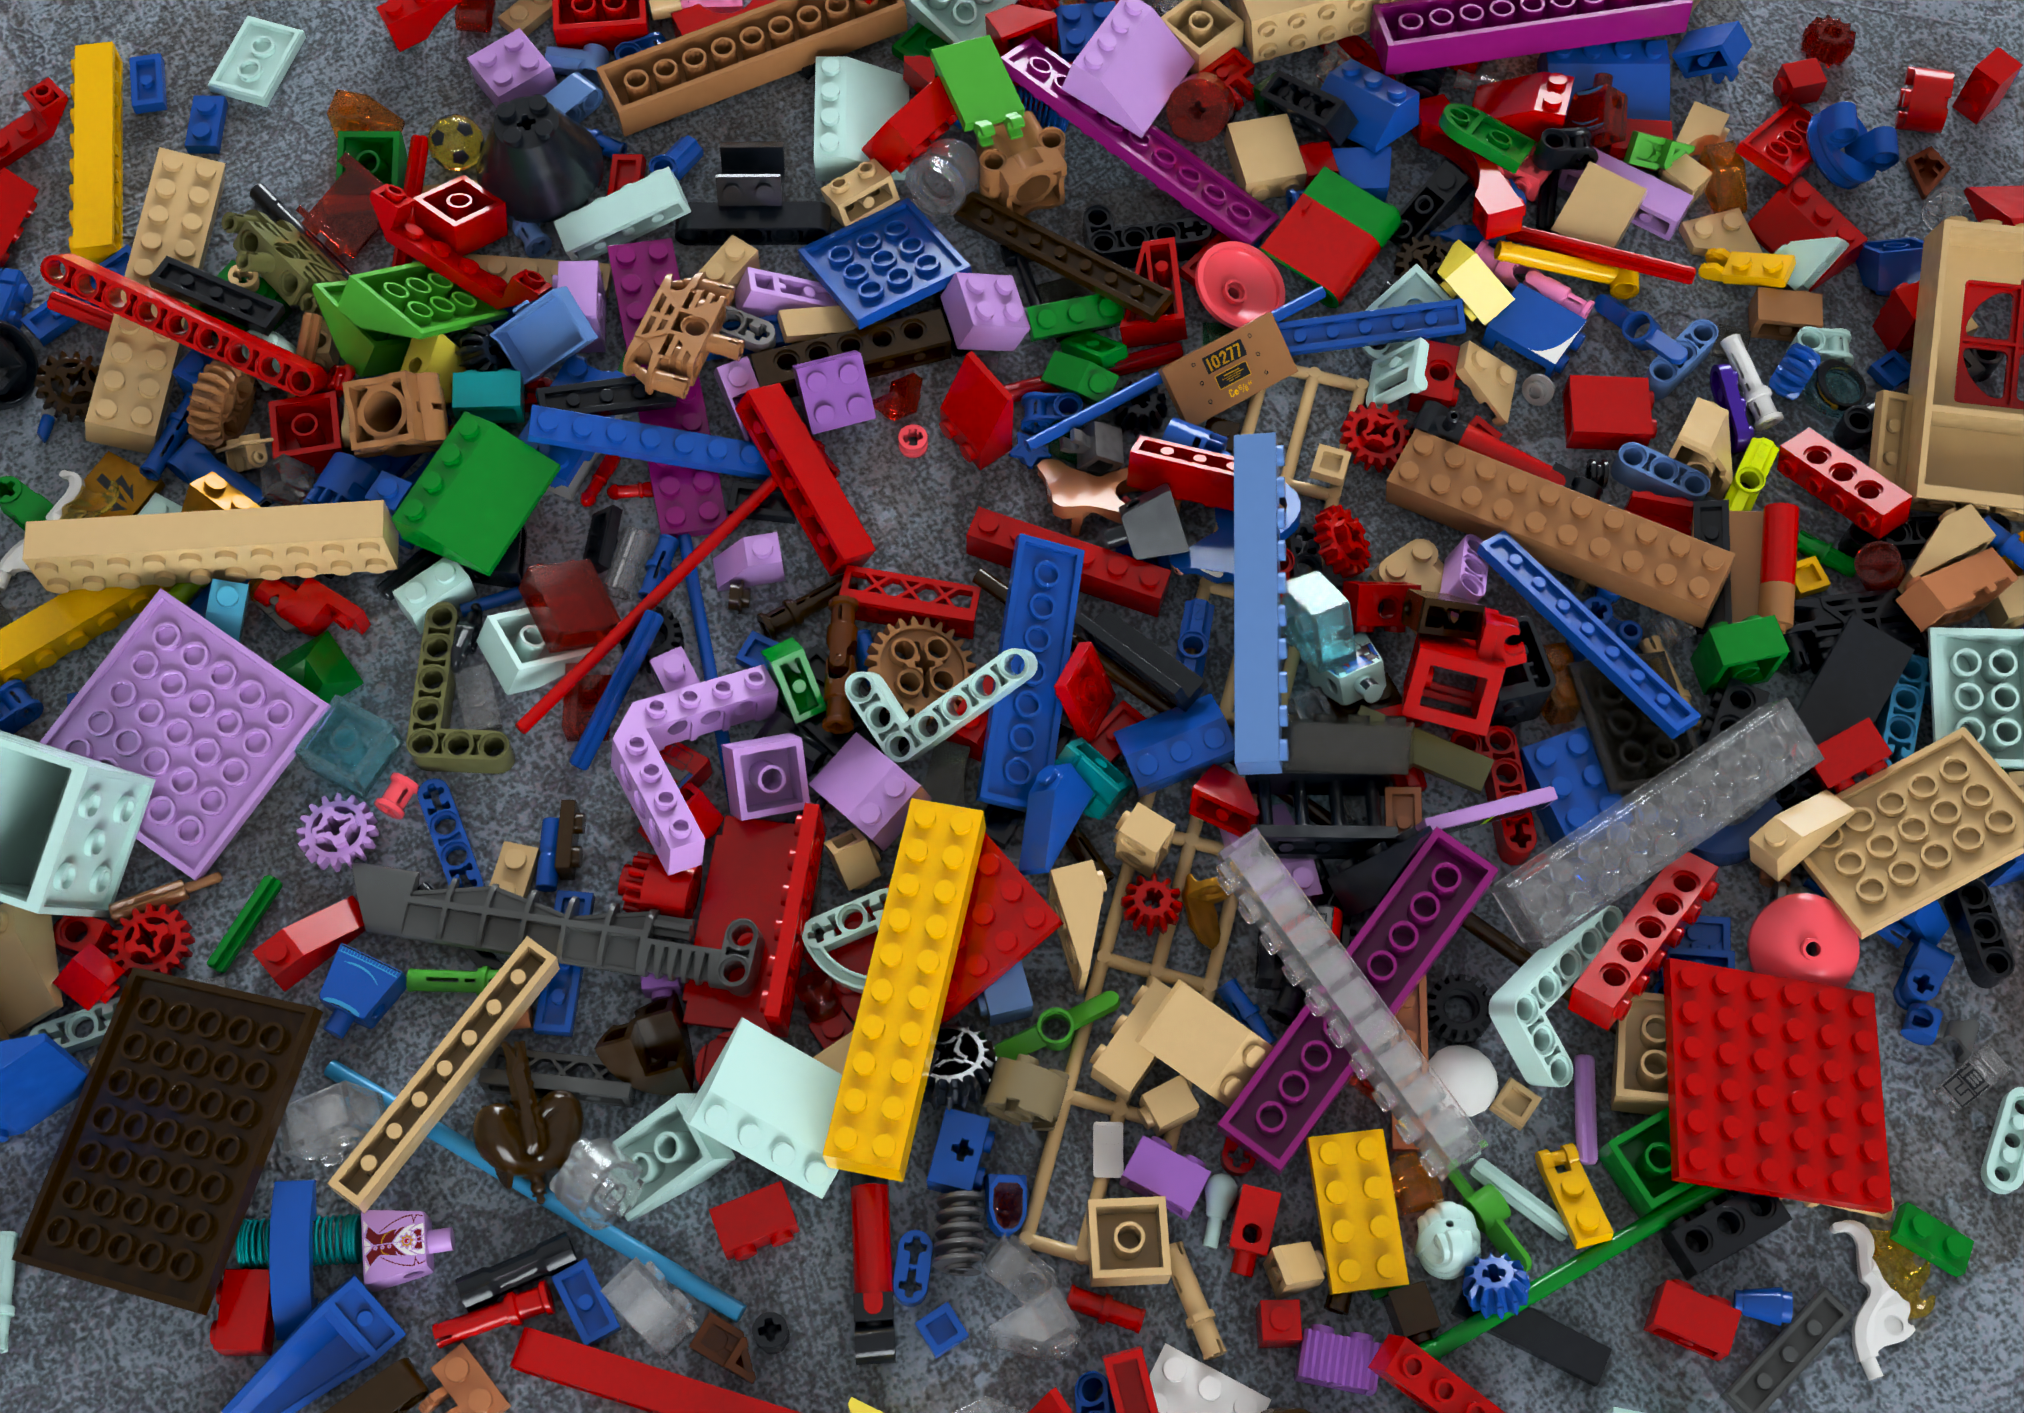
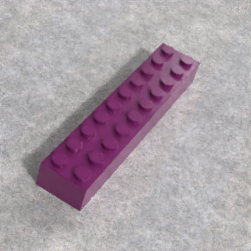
(1458, 32)
(1394, 955)

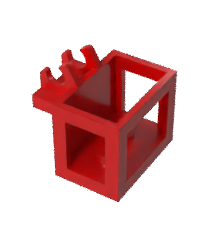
(1482, 658)

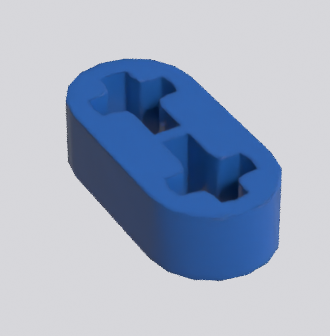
(903, 1268)

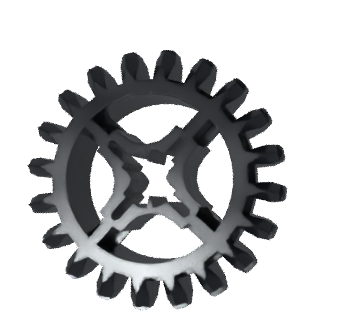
(959, 1066)

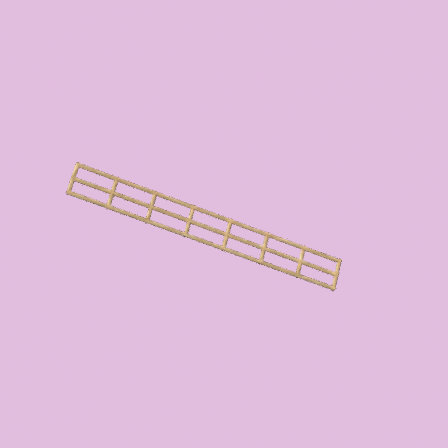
(1190, 843)

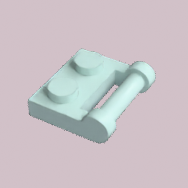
(1401, 364)

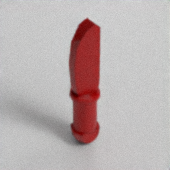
(599, 479)
(629, 491)

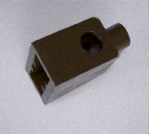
(1431, 611)

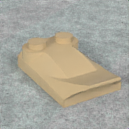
(1415, 564)

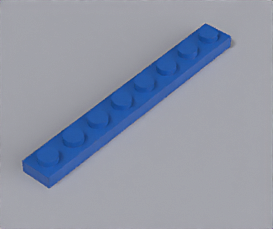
(645, 442)
(1589, 635)

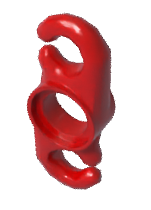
(336, 376)

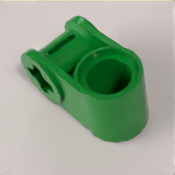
(21, 502)

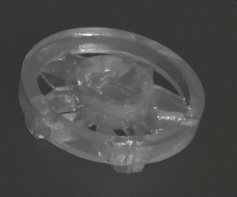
(1946, 207)

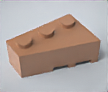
(1956, 591)

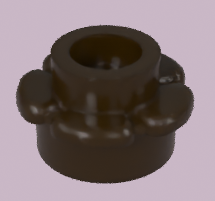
(739, 597)

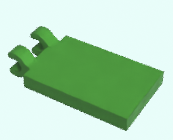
(979, 88)

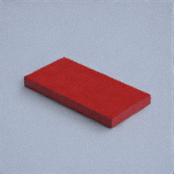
(1780, 144)

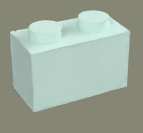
(438, 583)

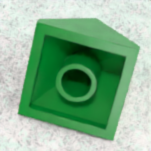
(377, 151)
(320, 668)

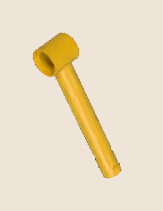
(1622, 282)

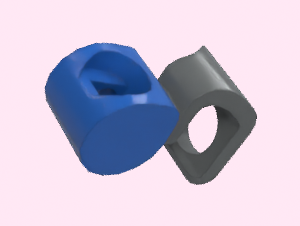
(1925, 1025)

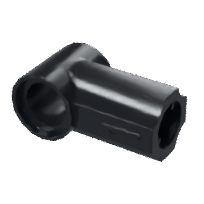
(781, 724)

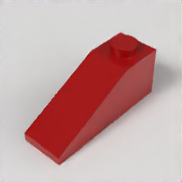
(310, 942)

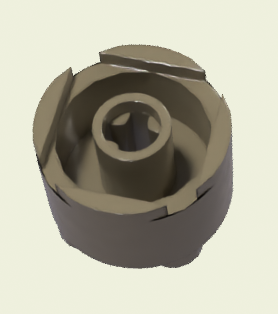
(1026, 1092)

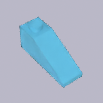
(228, 606)

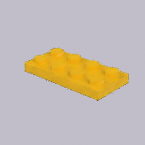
(1357, 1211)

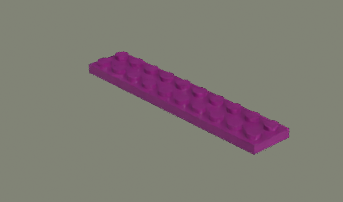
(1153, 155)
(683, 497)

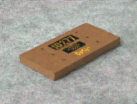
(1228, 370)

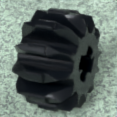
(480, 350)
(1142, 412)

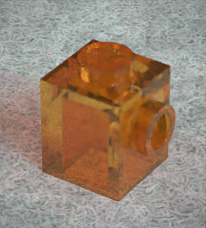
(1413, 1185)

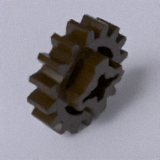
(1423, 254)
(59, 377)

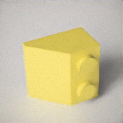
(1474, 282)

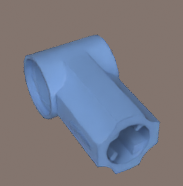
(571, 60)

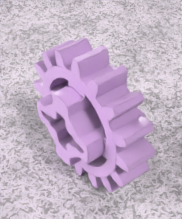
(322, 827)

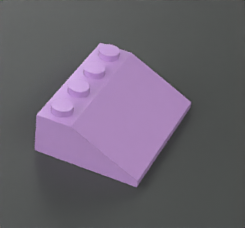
(1129, 67)

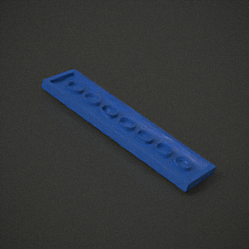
(1041, 619)

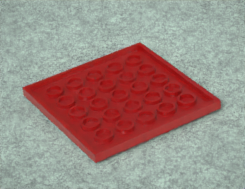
(1775, 1087)

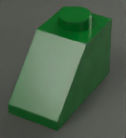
(1079, 377)
(794, 679)

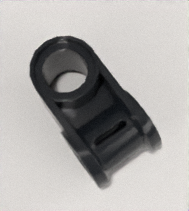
(1563, 147)

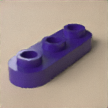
(1726, 394)

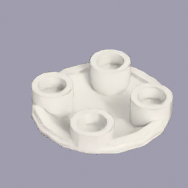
(1467, 1077)

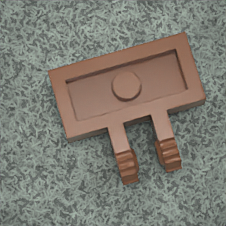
(466, 1384)

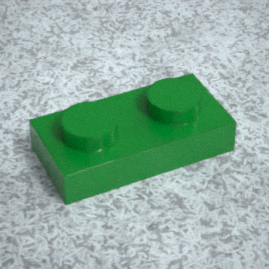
(1095, 348)
(1931, 1239)

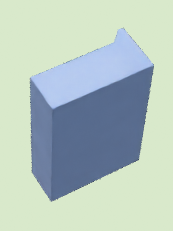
(544, 334)

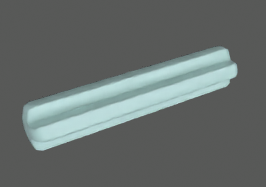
(1520, 1199)

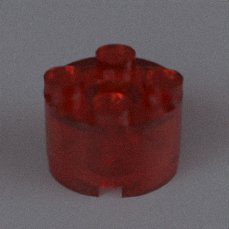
(1189, 121)

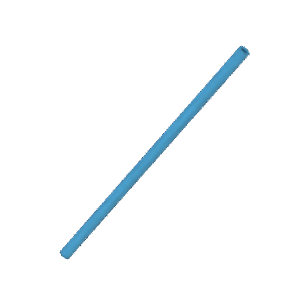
(610, 1236)

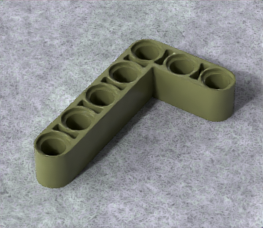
(440, 702)

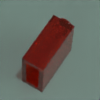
(568, 604)

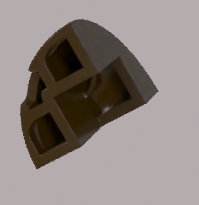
(651, 1049)

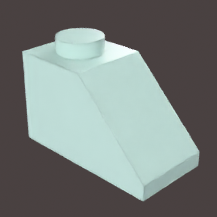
(1812, 259)

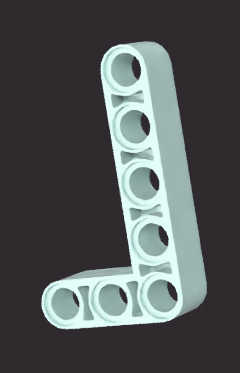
(941, 709)
(1522, 1001)

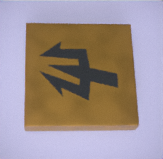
(133, 486)

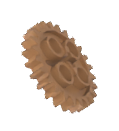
(947, 670)

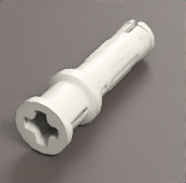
(1755, 393)

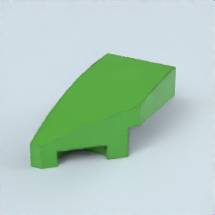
(1654, 151)

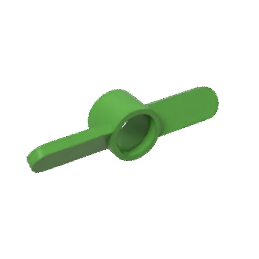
(1076, 1017)
(1490, 1212)

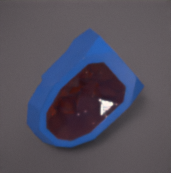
(1005, 1202)

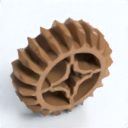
(220, 404)

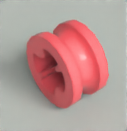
(913, 451)

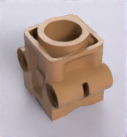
(1024, 171)
(396, 414)

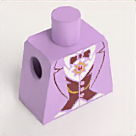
(400, 1247)

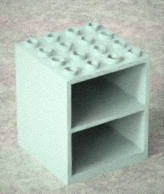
(65, 828)

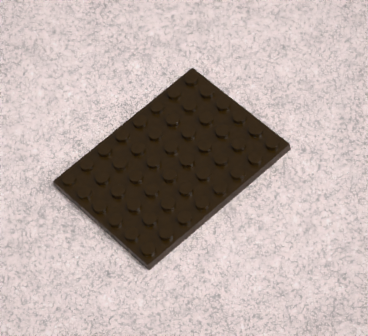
(168, 1139)

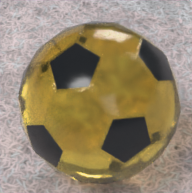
(455, 142)

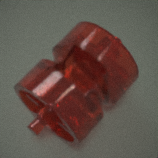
(1879, 566)

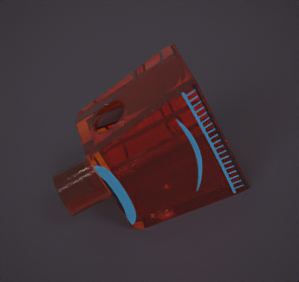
(1600, 110)

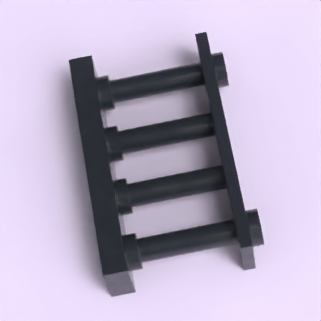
(1321, 841)

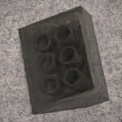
(1624, 738)

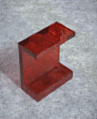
(346, 210)

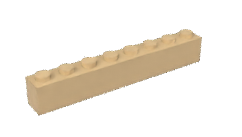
(444, 1075)

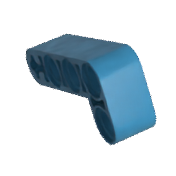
(1905, 721)

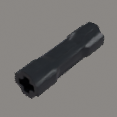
(490, 1283)

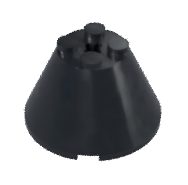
(539, 160)

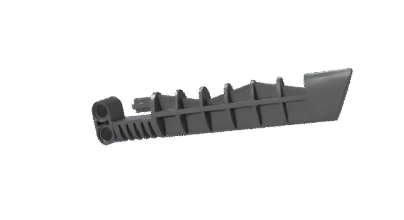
(500, 920)

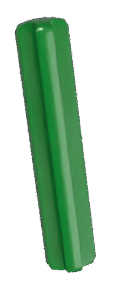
(244, 924)

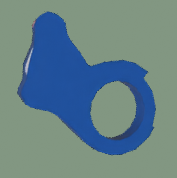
(1215, 553)

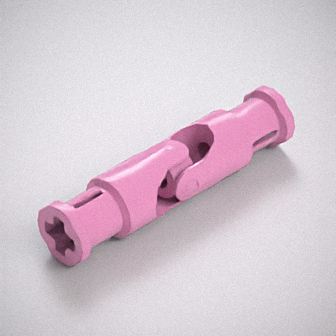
(1535, 280)

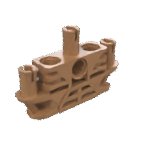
(680, 334)

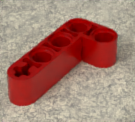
(1507, 764)

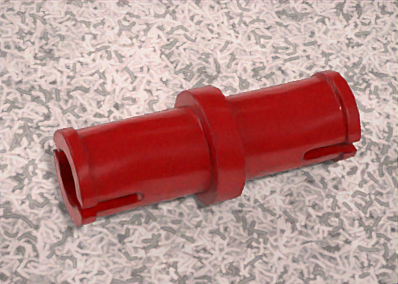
(1105, 1309)

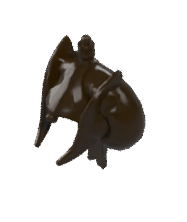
(530, 1135)

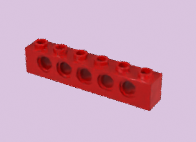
(1643, 940)

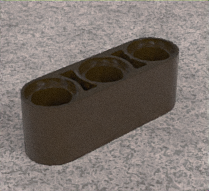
(390, 1391)

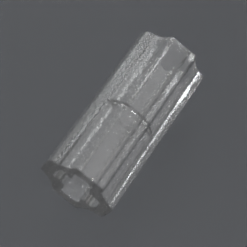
(627, 563)

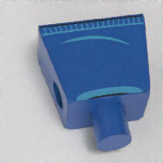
(359, 990)

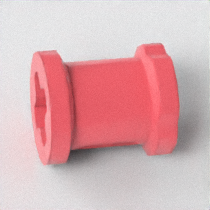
(397, 796)

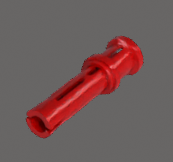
(512, 1310)

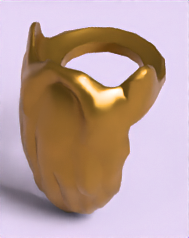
(1201, 909)

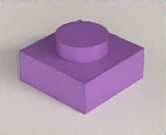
(660, 988)

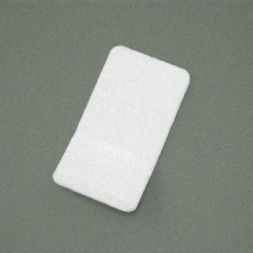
(1108, 1149)

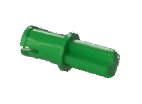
(1826, 554)

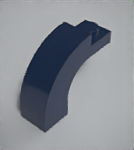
(1732, 842)

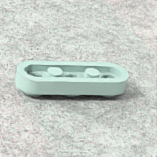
(2000, 1155)

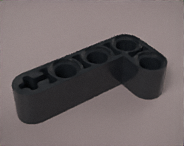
(1117, 242)

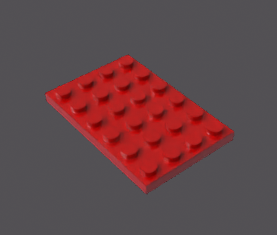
(999, 929)

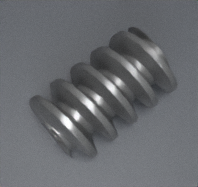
(957, 1233)

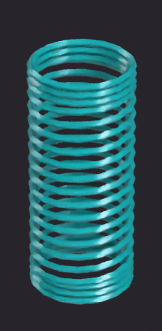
(350, 1242)

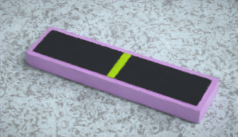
(1491, 811)

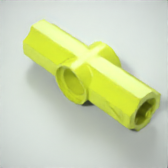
(1752, 471)

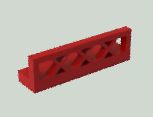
(887, 609)

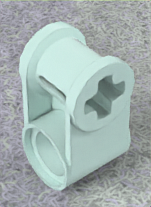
(1826, 343)

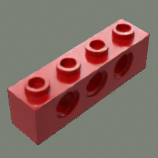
(1844, 483)
(1426, 1379)

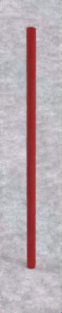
(584, 666)

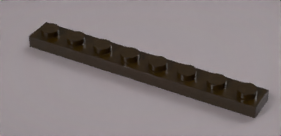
(1064, 257)

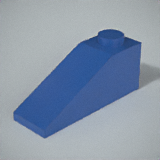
(1051, 815)

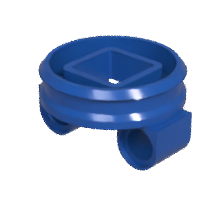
(1864, 150)

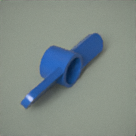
(1629, 323)

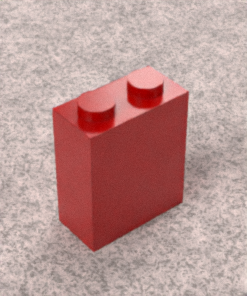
(1607, 412)

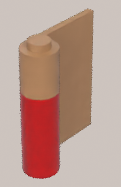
(1764, 562)

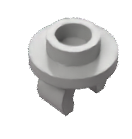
(1538, 389)

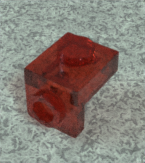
(901, 399)

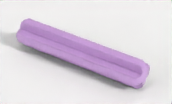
(1585, 1109)

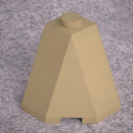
(1706, 445)

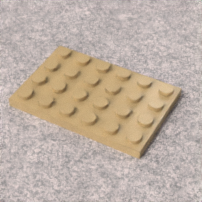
(1919, 833)

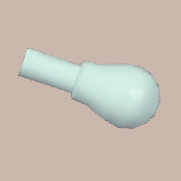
(1219, 1197)

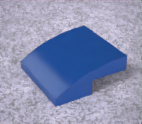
(1706, 943)

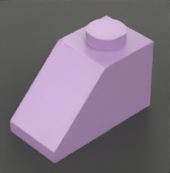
(751, 559)

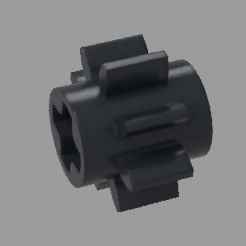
(1796, 792)

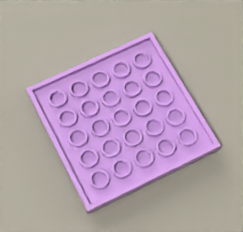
(198, 719)

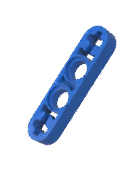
(450, 842)

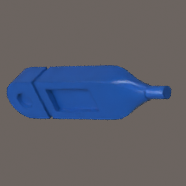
(1467, 234)

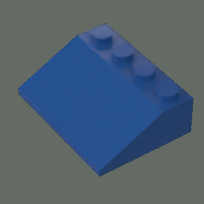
(1637, 70)
(35, 1082)

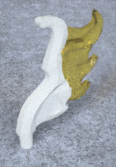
(74, 504)
(1892, 1295)

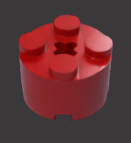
(1924, 100)

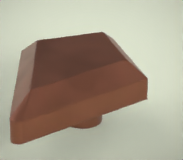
(1927, 170)

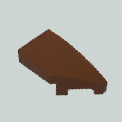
(724, 1346)

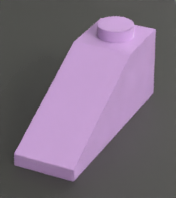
(767, 292)

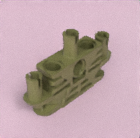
(280, 256)

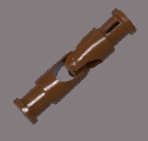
(842, 643)

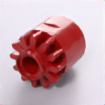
(648, 887)

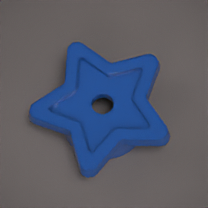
(1025, 457)

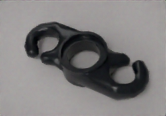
(465, 637)

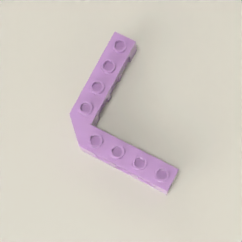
(672, 719)

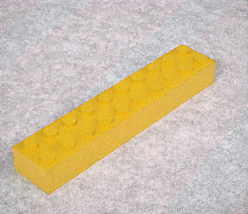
(905, 991)

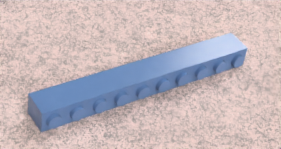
(1258, 605)

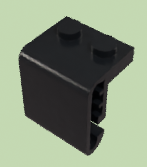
(1525, 684)

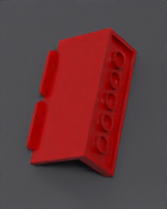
(771, 878)

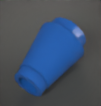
(1765, 1304)

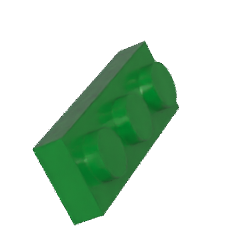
(1072, 316)

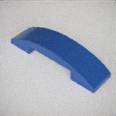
(292, 1254)

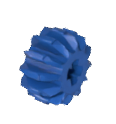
(1794, 371)
(1496, 1285)

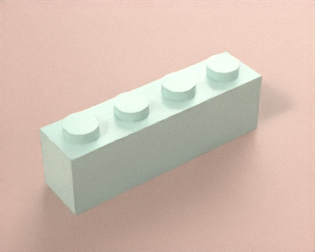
(622, 215)

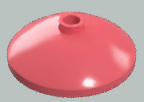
(1246, 276)
(1786, 928)

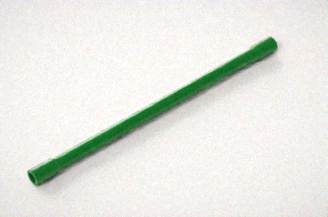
(1576, 1267)

